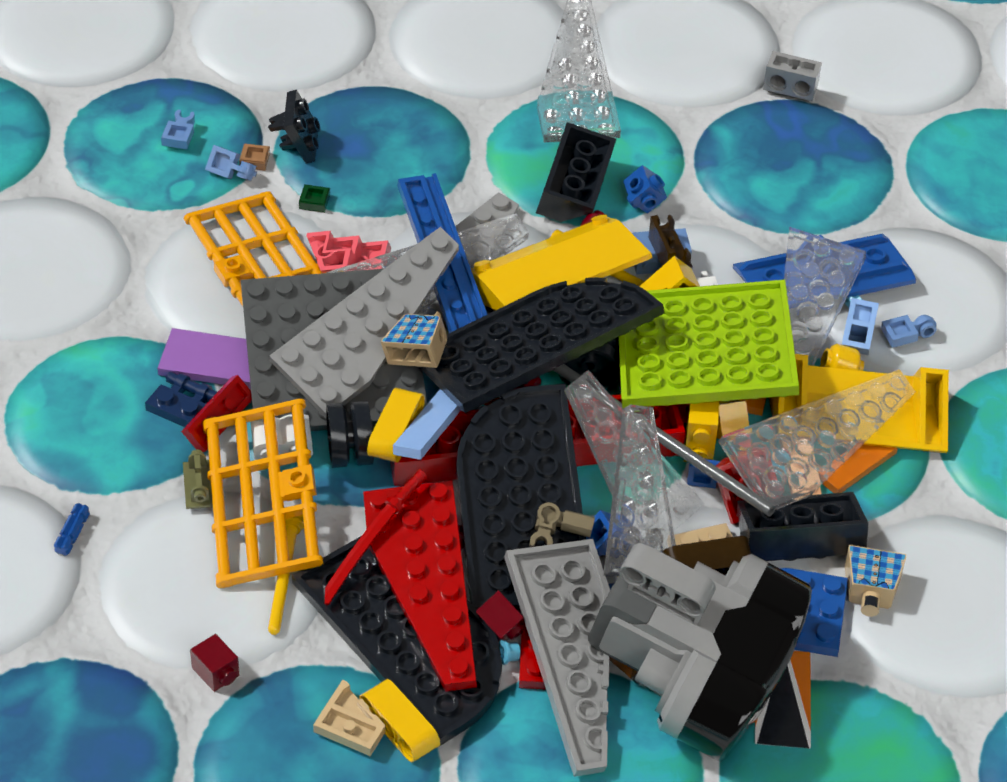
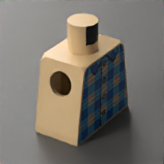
(416, 340)
(873, 577)

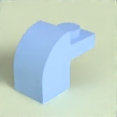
(860, 325)

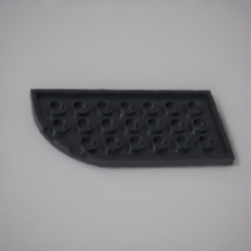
(537, 337)
(507, 467)
(381, 636)

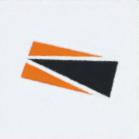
(788, 710)

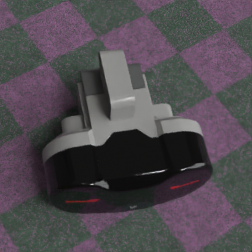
(703, 640)

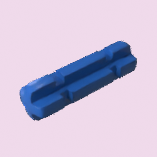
(71, 529)

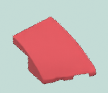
(343, 251)

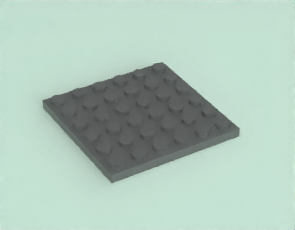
(285, 306)

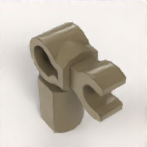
(550, 516)

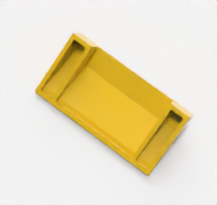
(572, 256)
(916, 426)

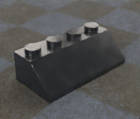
(576, 174)
(805, 529)

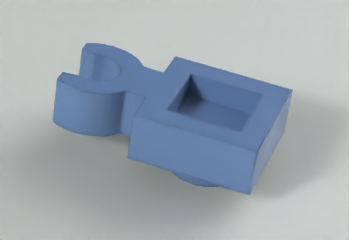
(179, 133)

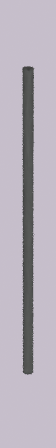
(694, 459)

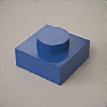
(699, 478)

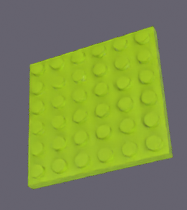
(711, 347)

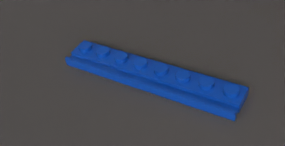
(456, 288)

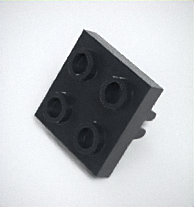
(299, 125)

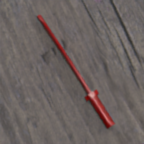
(392, 507)

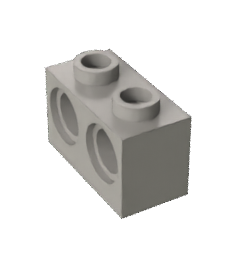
(792, 76)

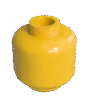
(842, 357)

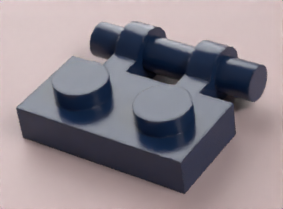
(176, 406)

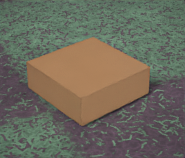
(256, 155)

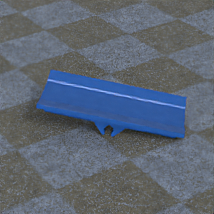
(881, 270)

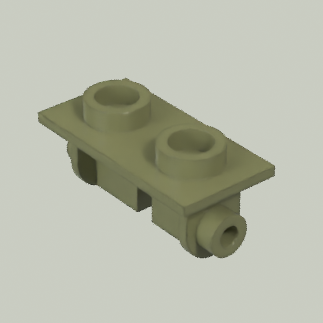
(196, 483)

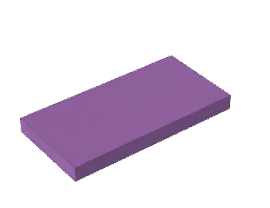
(205, 357)

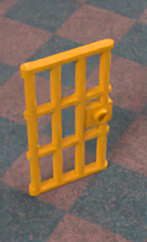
(244, 265)
(284, 486)

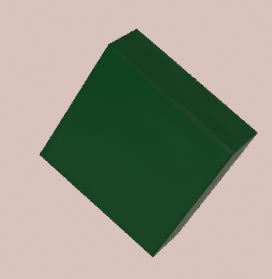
(314, 198)

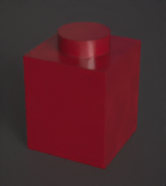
(502, 617)
(215, 662)

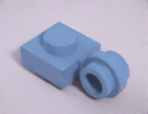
(225, 163)
(904, 331)

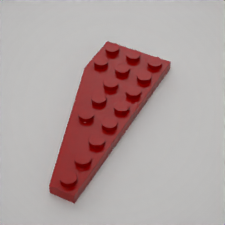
(425, 570)

